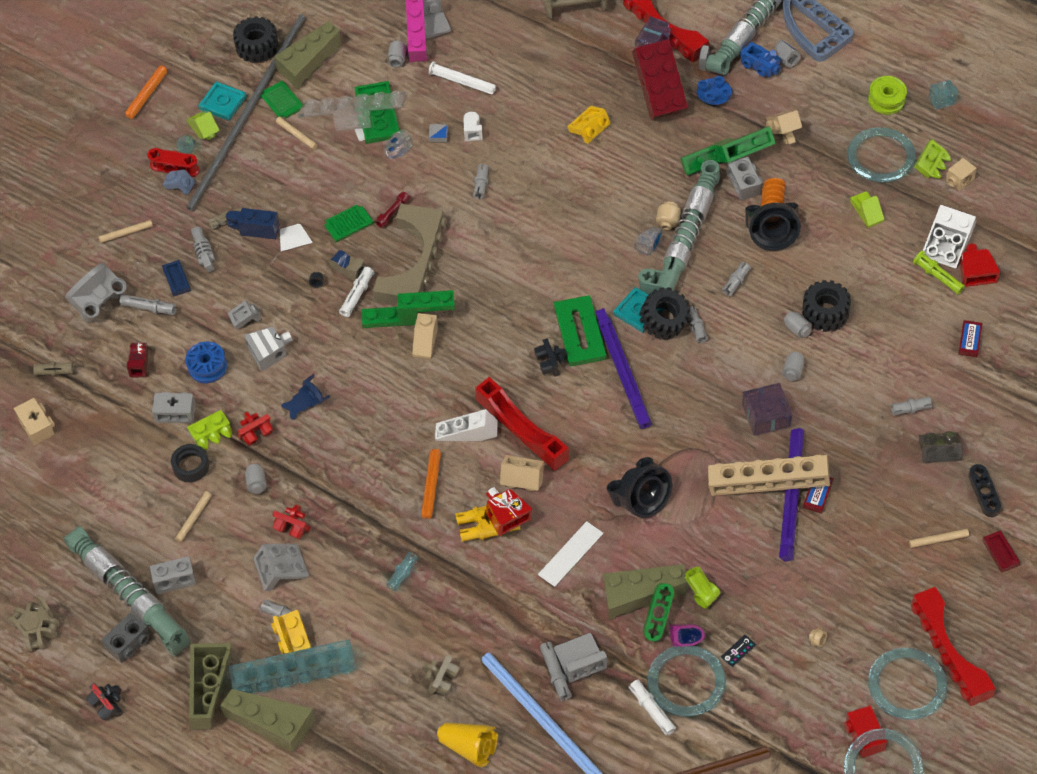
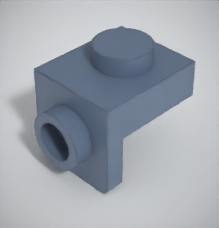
(179, 179)

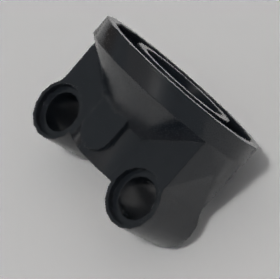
(777, 234)
(642, 489)

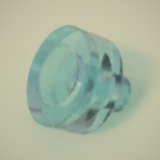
(186, 144)

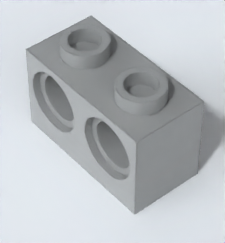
(744, 178)
(173, 575)

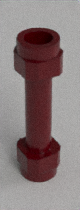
(383, 219)

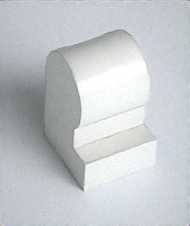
(472, 127)

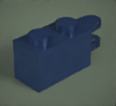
(254, 222)

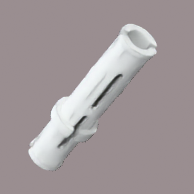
(360, 285)
(646, 700)

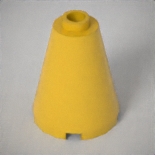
(469, 741)

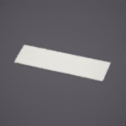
(570, 554)

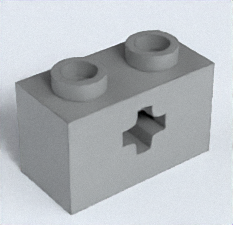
(173, 407)

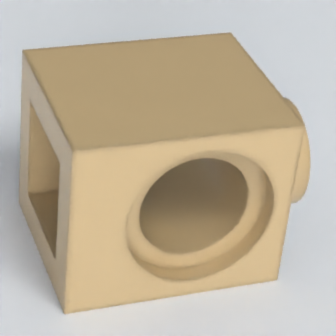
(961, 174)

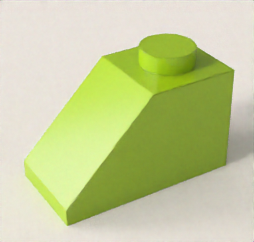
(203, 125)

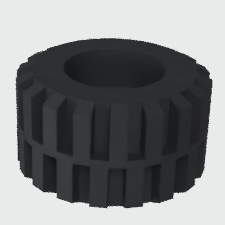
(251, 49)
(826, 317)
(657, 324)

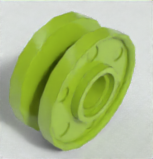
(887, 95)

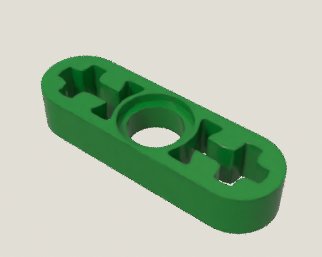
(667, 598)

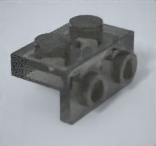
(941, 447)

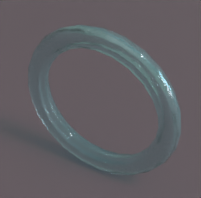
(877, 177)
(716, 695)
(931, 707)
(887, 734)

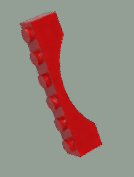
(685, 41)
(543, 444)
(973, 681)

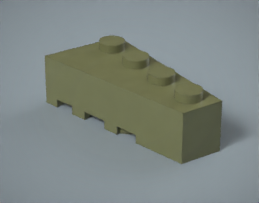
(308, 53)
(635, 588)
(207, 675)
(269, 718)

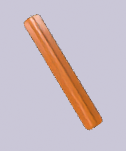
(146, 91)
(430, 485)

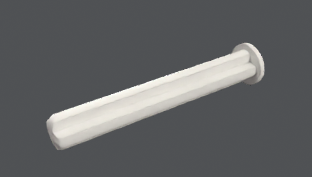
(461, 78)

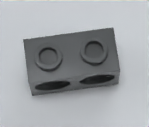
(122, 635)

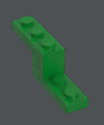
(728, 150)
(408, 307)

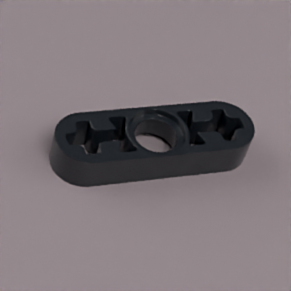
(983, 498)

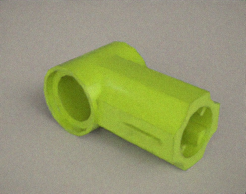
(704, 590)

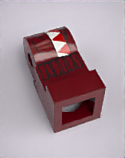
(138, 360)

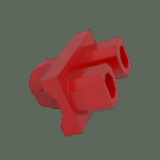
(247, 432)
(298, 527)

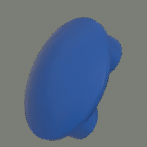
(714, 90)

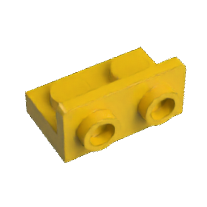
(590, 123)
(291, 632)

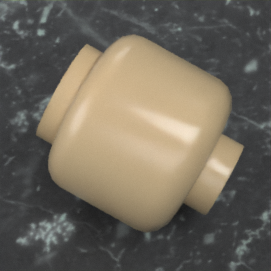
(668, 215)

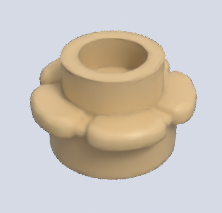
(818, 637)

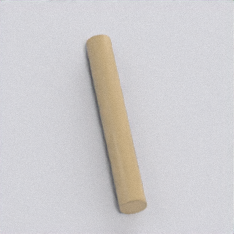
(296, 133)
(125, 231)
(193, 516)
(938, 538)

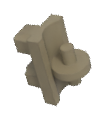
(438, 684)

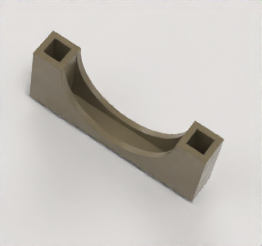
(426, 227)

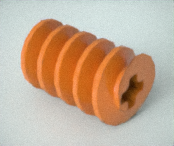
(773, 191)

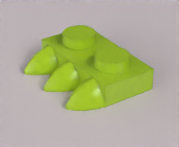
(931, 160)
(209, 429)

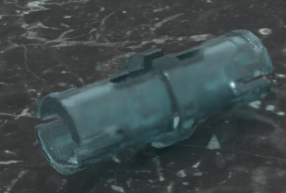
(402, 571)

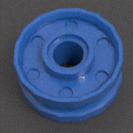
(197, 358)

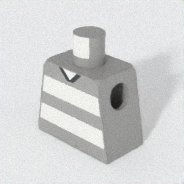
(267, 346)

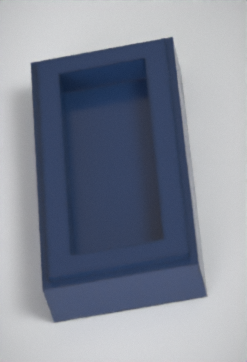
(176, 278)

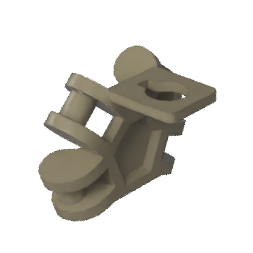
(31, 622)

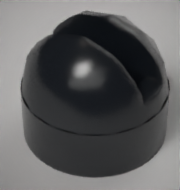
(312, 279)

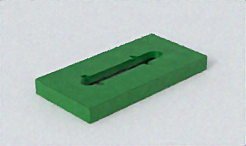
(575, 354)

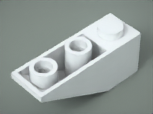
(469, 427)

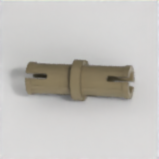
(66, 368)

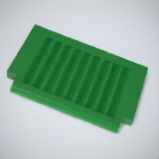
(281, 100)
(348, 222)

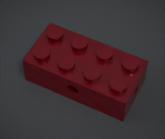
(659, 79)

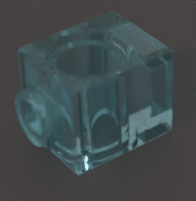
(943, 94)

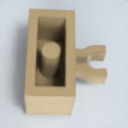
(784, 124)
(521, 473)

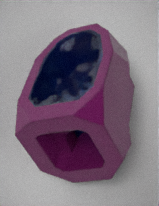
(686, 634)

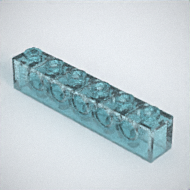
(298, 659)

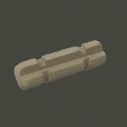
(221, 220)

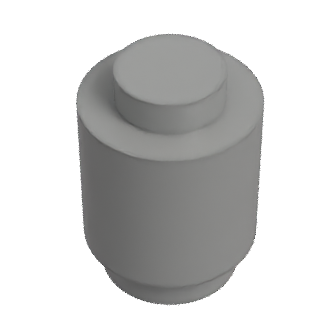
(396, 53)
(797, 324)
(793, 366)
(255, 479)

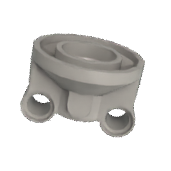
(94, 291)

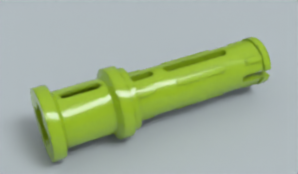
(931, 267)

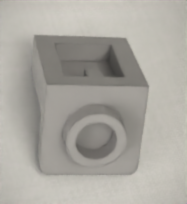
(243, 314)

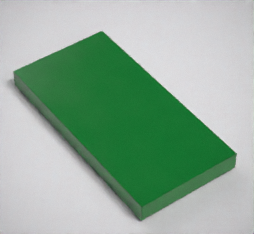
(383, 121)

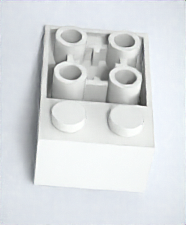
(949, 236)

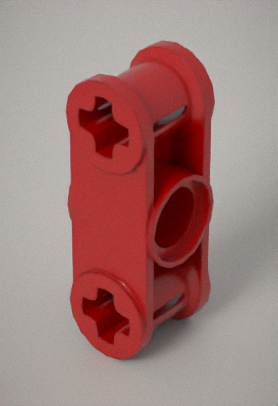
(172, 161)

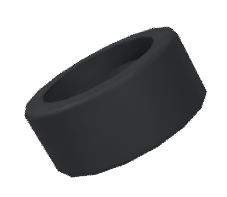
(185, 451)

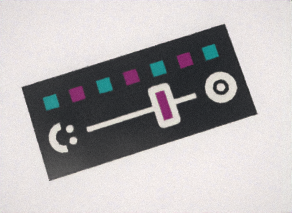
(738, 650)

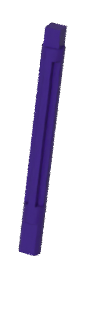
(623, 370)
(791, 501)

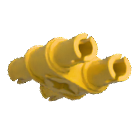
(482, 530)

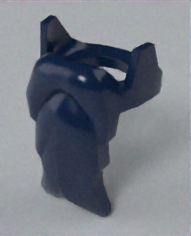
(306, 397)

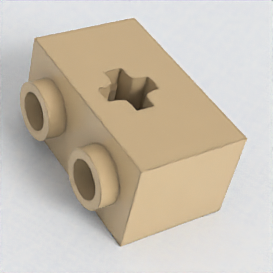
(33, 420)

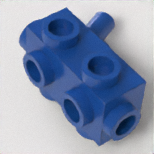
(760, 59)

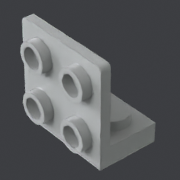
(435, 20)
(278, 563)
(580, 657)

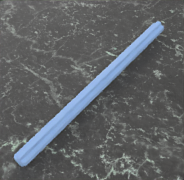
(540, 715)

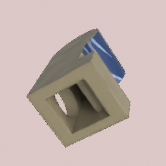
(347, 264)

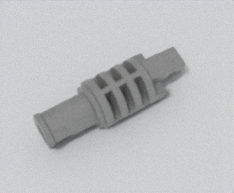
(203, 249)

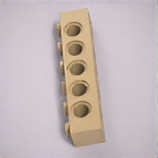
(778, 480)

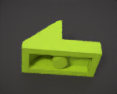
(868, 208)

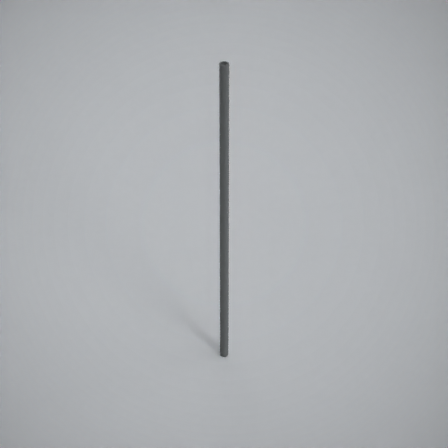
(213, 168)

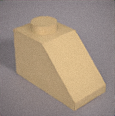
(424, 335)

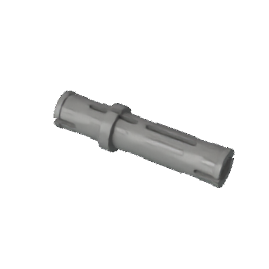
(155, 306)
(558, 679)

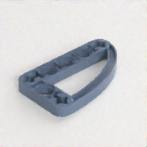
(835, 32)

